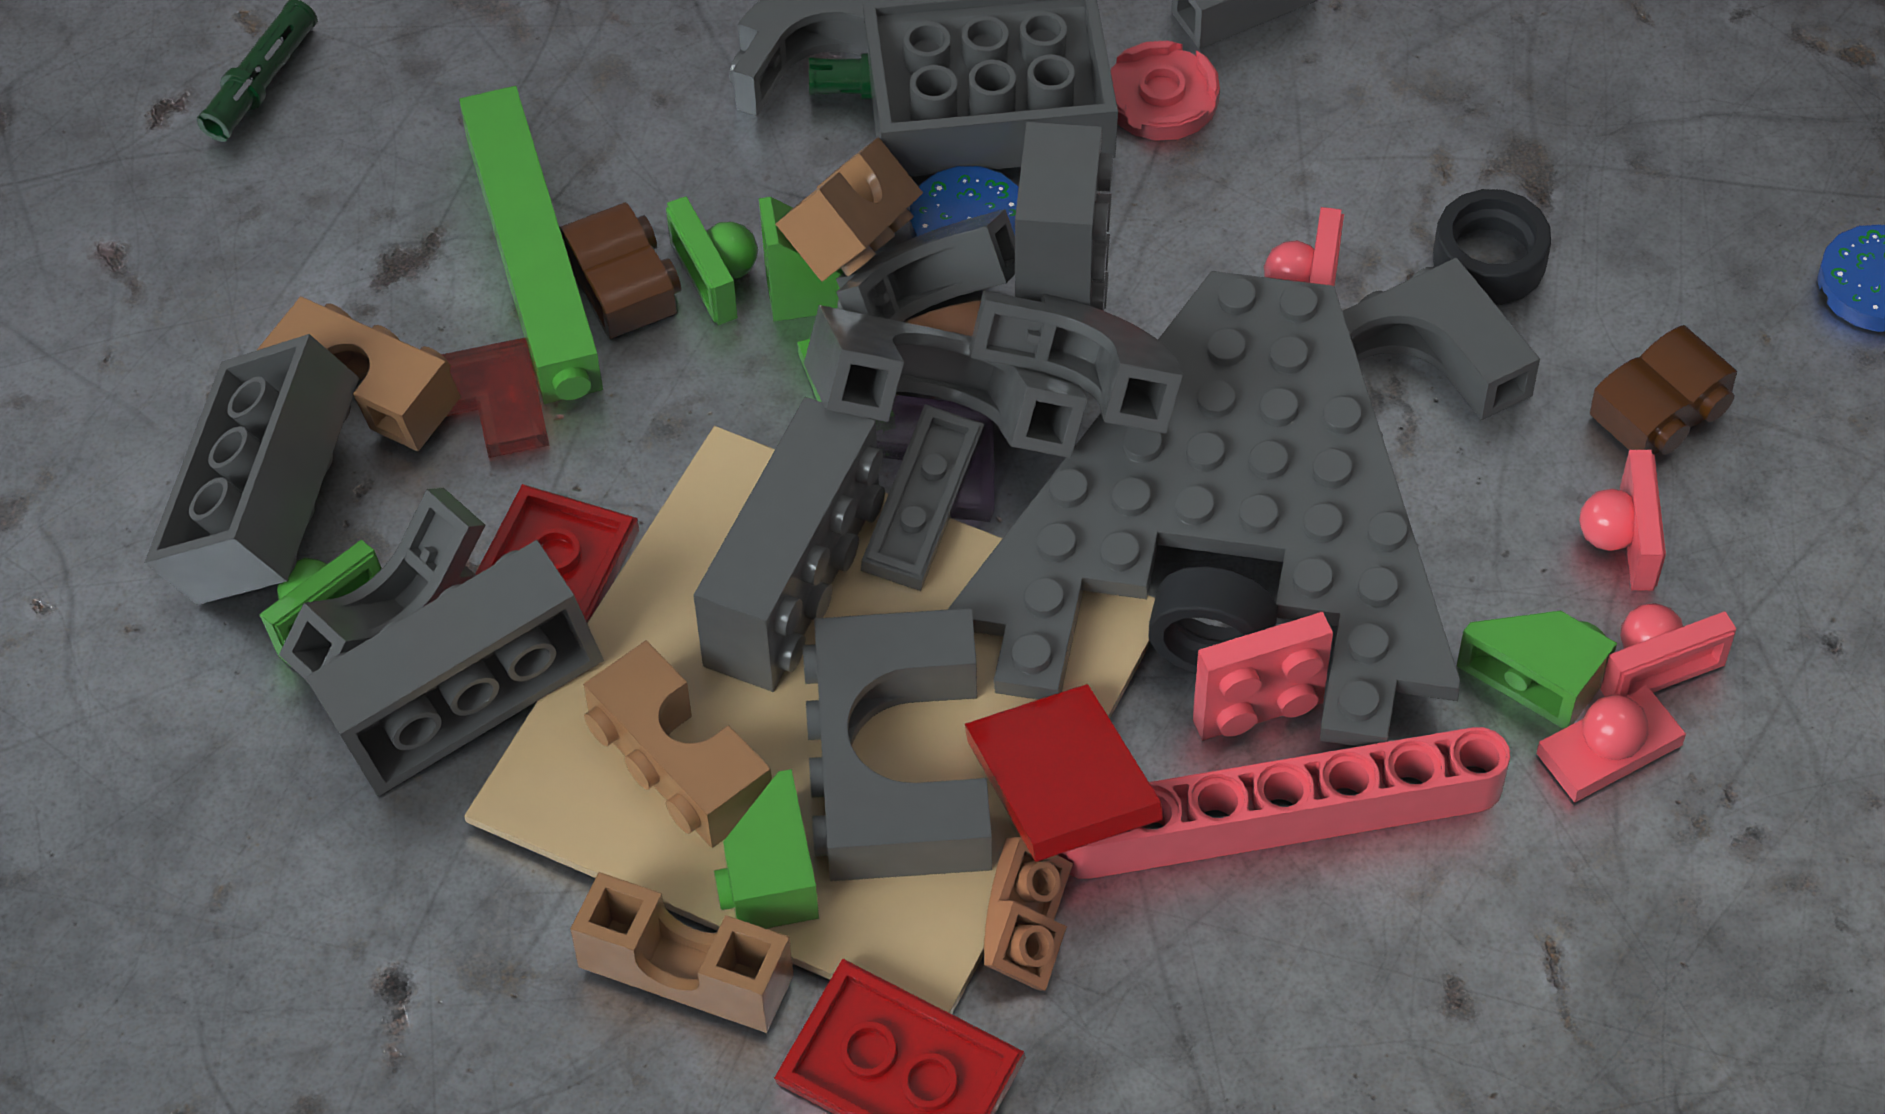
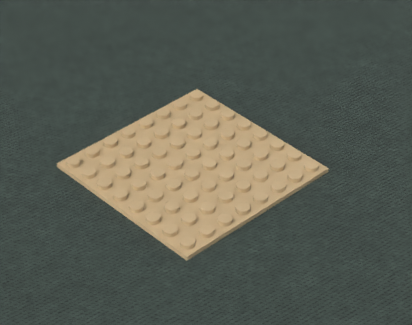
(585, 810)

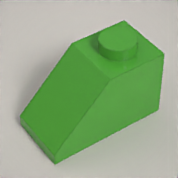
(790, 281)
(1539, 661)
(769, 861)

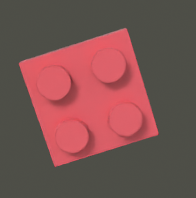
(1262, 676)

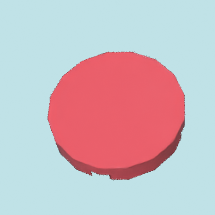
(1164, 90)

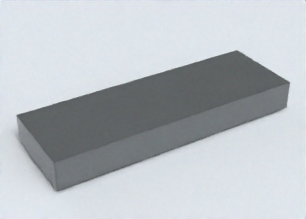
(922, 497)

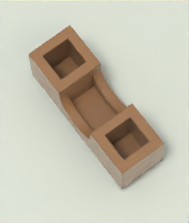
(852, 212)
(402, 387)
(704, 782)
(638, 942)

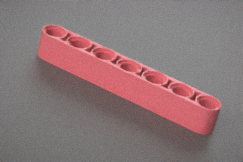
(1318, 808)

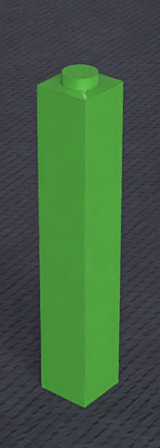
(531, 246)

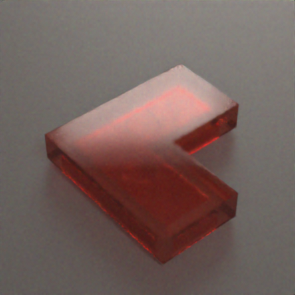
(503, 388)

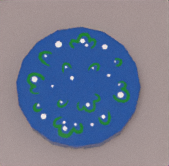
(961, 195)
(1855, 276)

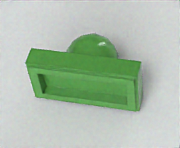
(711, 256)
(315, 582)

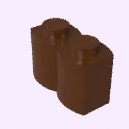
(620, 270)
(1664, 393)

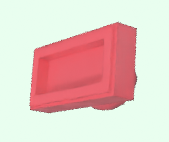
(1302, 262)
(1630, 520)
(1664, 651)
(1610, 742)

